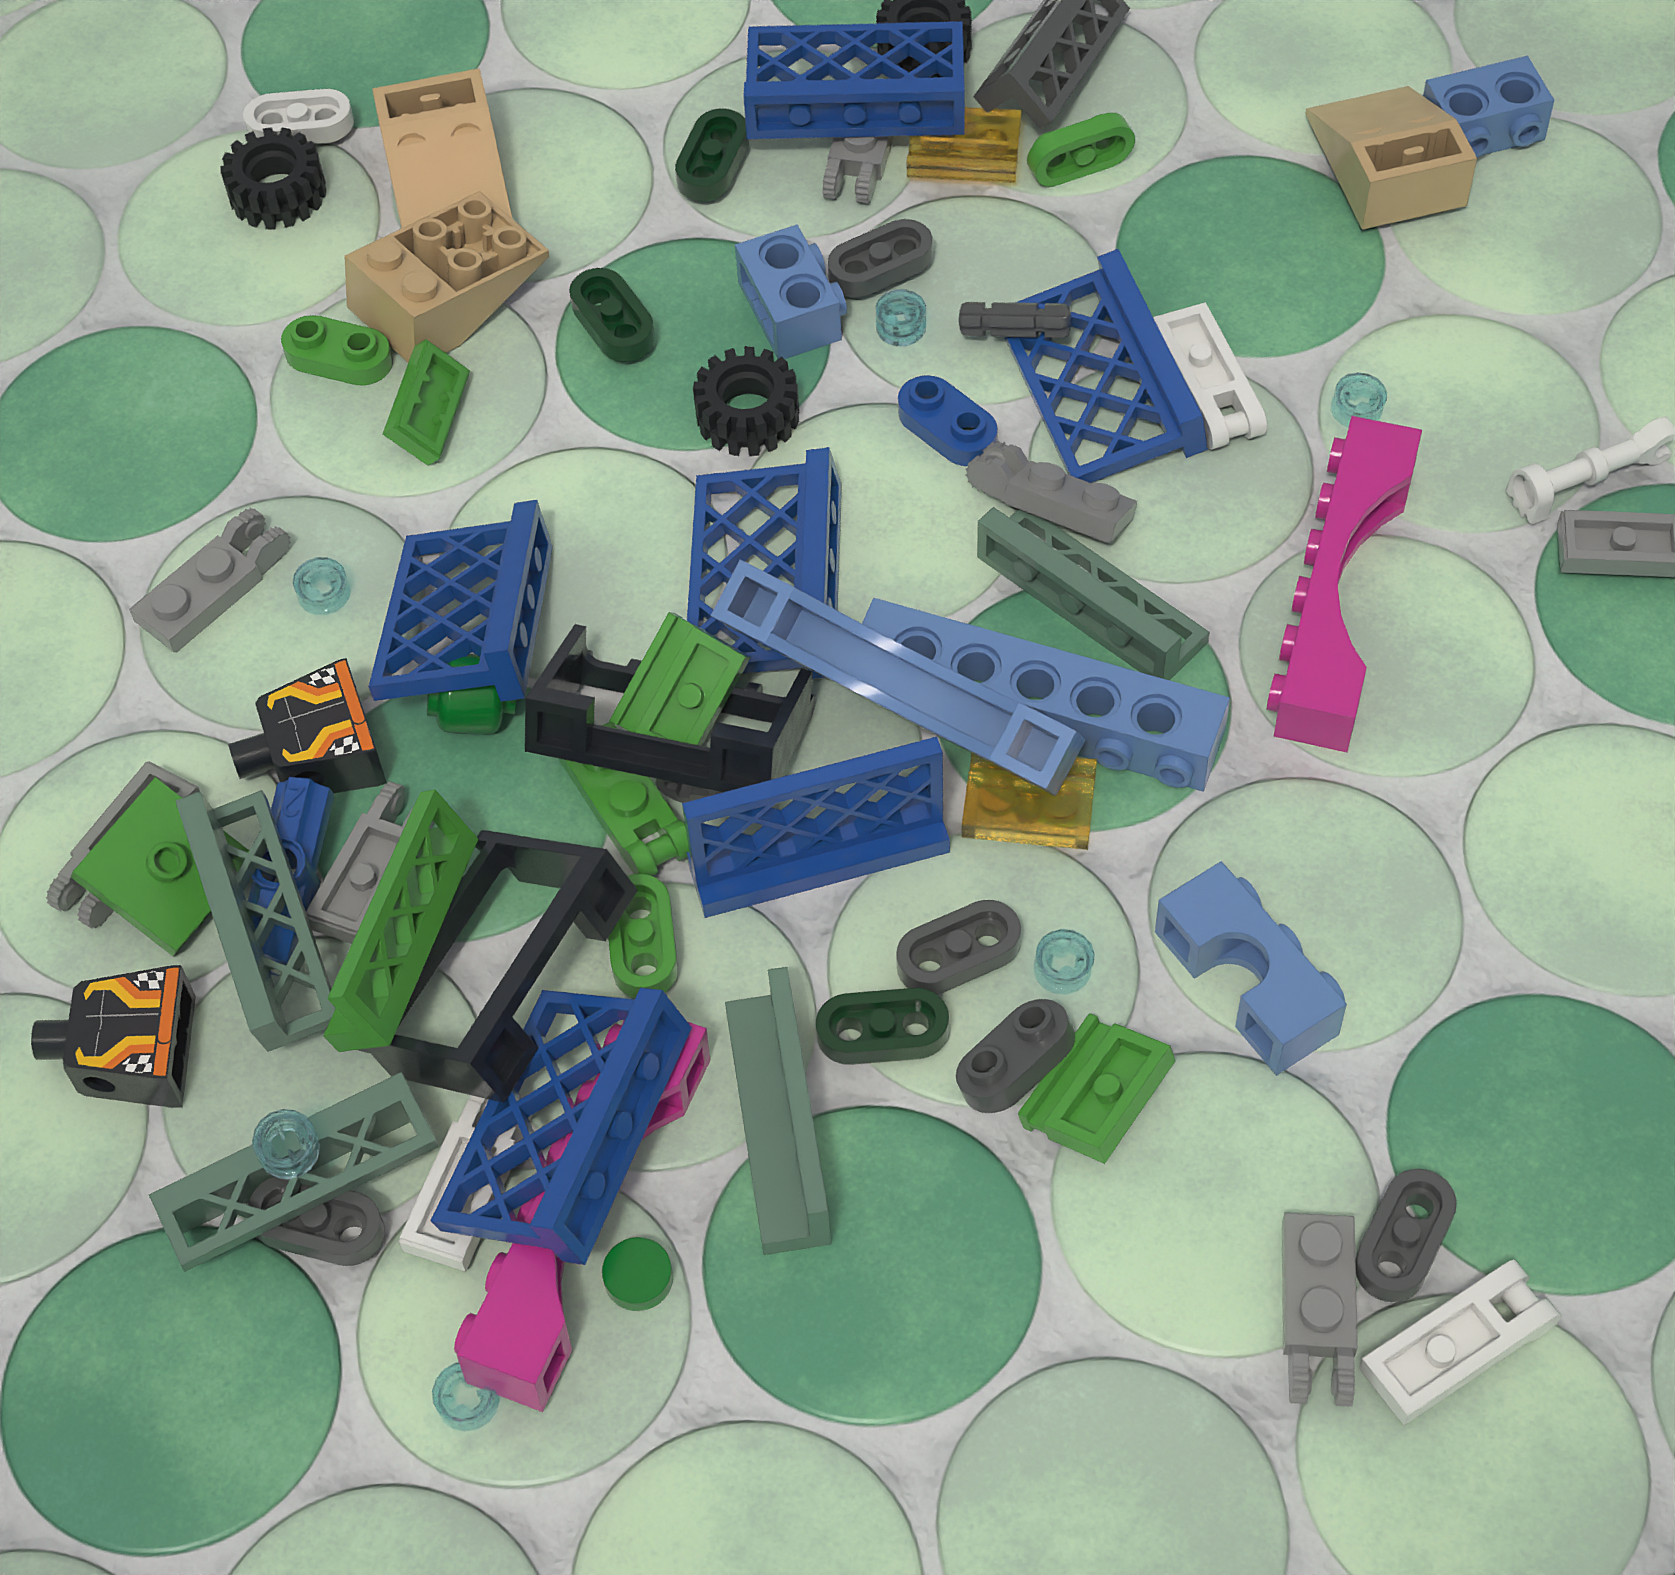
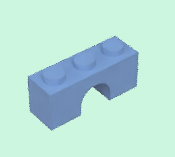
(1223, 922)

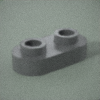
(880, 257)
(954, 946)
(1020, 1051)
(319, 1229)
(1404, 1239)

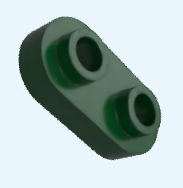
(711, 155)
(617, 325)
(882, 1024)

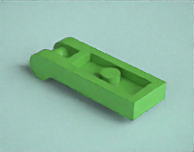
(630, 811)

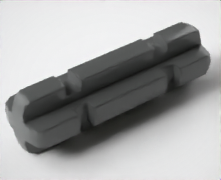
(1015, 319)

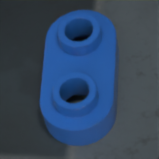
(939, 412)

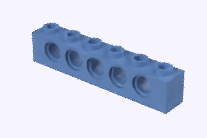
(1073, 687)

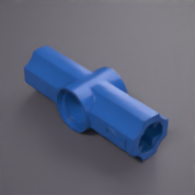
(302, 819)

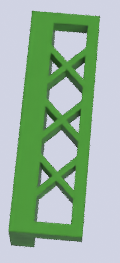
(399, 926)

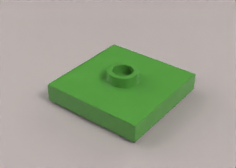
(149, 871)

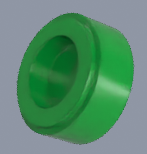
(637, 1274)

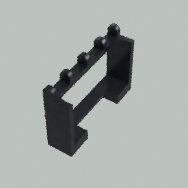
(564, 727)
(496, 1047)

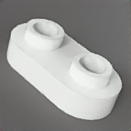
(318, 114)

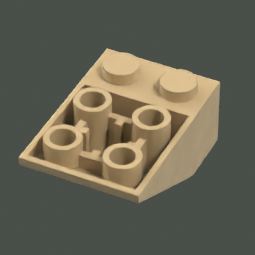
(439, 143)
(1395, 155)
(440, 274)

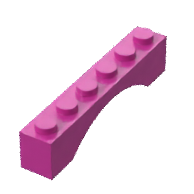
(1324, 671)
(521, 1330)

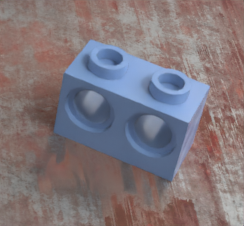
(1495, 104)
(790, 291)

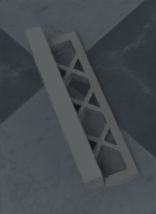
(1032, 56)

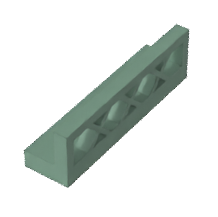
(1083, 599)
(234, 923)
(778, 1119)
(232, 1180)

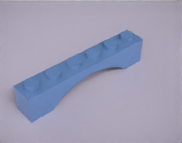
(898, 678)

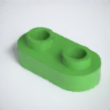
(1080, 149)
(330, 350)
(645, 940)

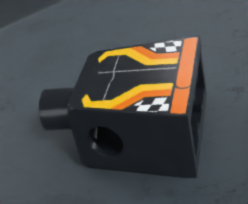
(313, 733)
(125, 1037)

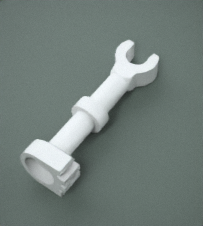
(1535, 488)

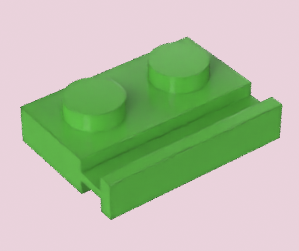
(680, 683)
(1097, 1088)

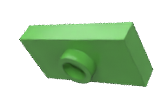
(426, 402)

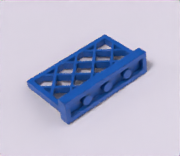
(854, 102)
(1149, 364)
(813, 551)
(510, 603)
(807, 853)
(604, 1126)

